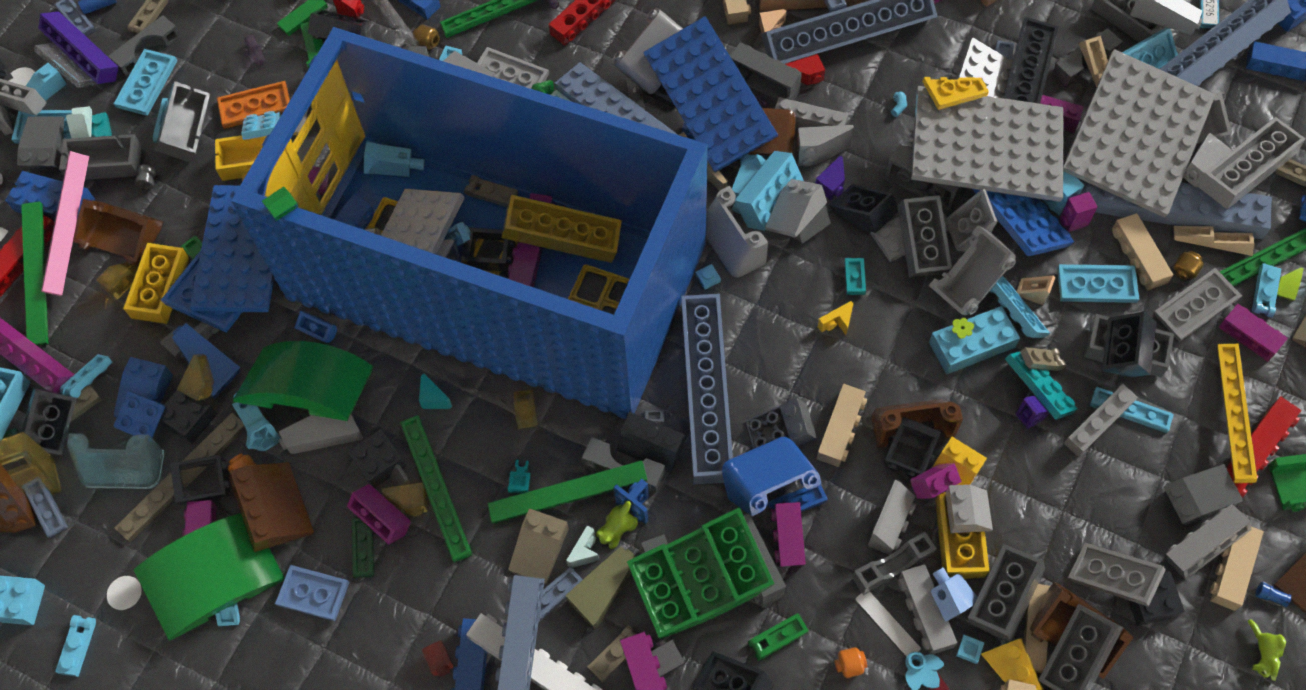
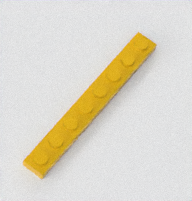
(1236, 414)

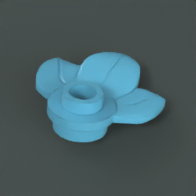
(925, 673)

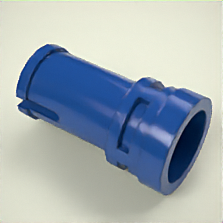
(1267, 592)

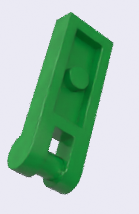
(778, 636)

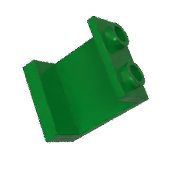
(1290, 481)

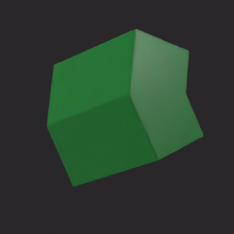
(280, 203)

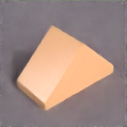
(772, 20)
(1035, 288)

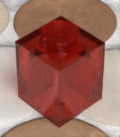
(437, 658)

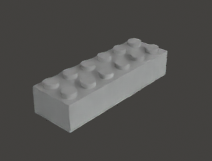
(1251, 162)

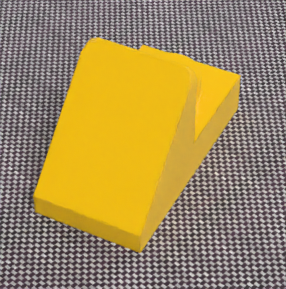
(838, 316)

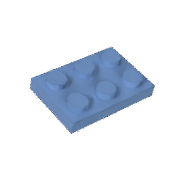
(312, 593)

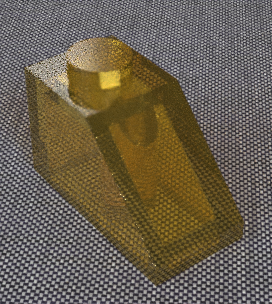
(117, 279)
(197, 379)
(525, 408)
(408, 498)

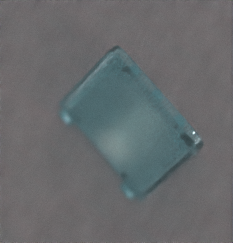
(114, 468)

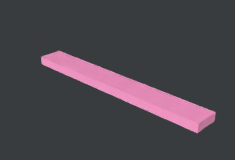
(65, 224)

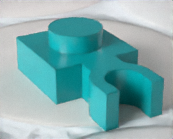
(519, 480)

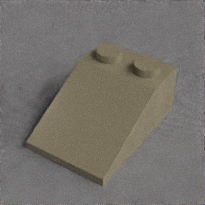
(538, 545)

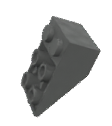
(786, 420)

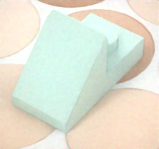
(80, 122)
(581, 554)

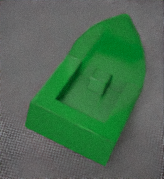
(545, 87)

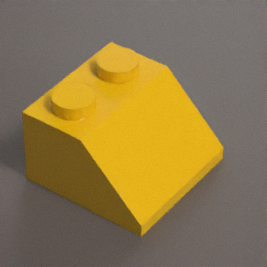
(965, 458)

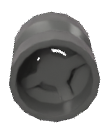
(145, 177)

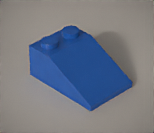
(144, 379)

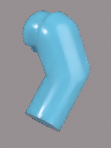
(901, 101)

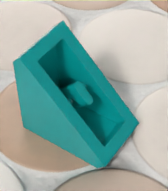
(431, 396)

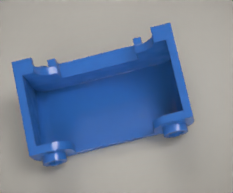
(765, 470)

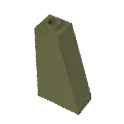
(600, 588)

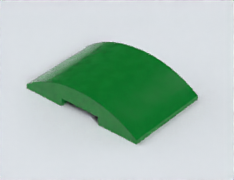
(306, 377)
(205, 574)
(701, 574)

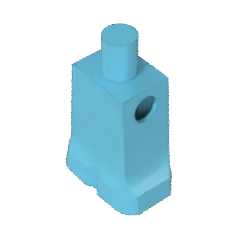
(390, 160)
(748, 168)
(260, 432)

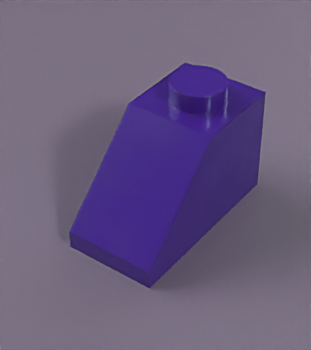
(832, 179)
(1031, 411)

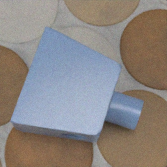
(952, 594)

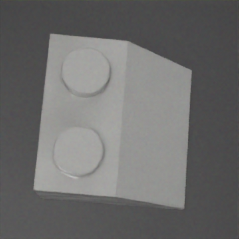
(968, 509)

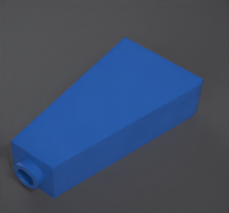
(192, 343)

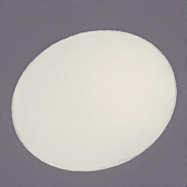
(22, 75)
(124, 592)

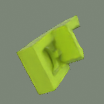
(1290, 284)

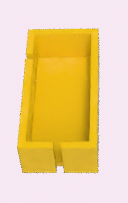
(236, 156)

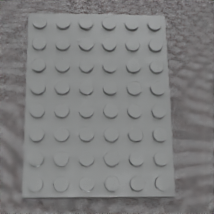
(1139, 133)
(990, 146)

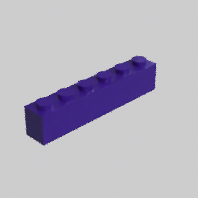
(78, 47)

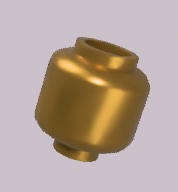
(426, 36)
(1188, 265)

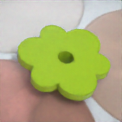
(966, 326)

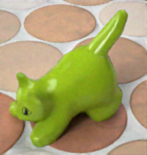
(618, 523)
(1270, 648)

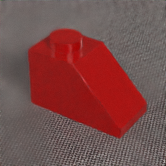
(349, 7)
(811, 69)

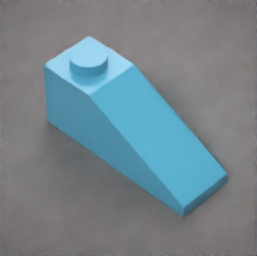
(46, 81)

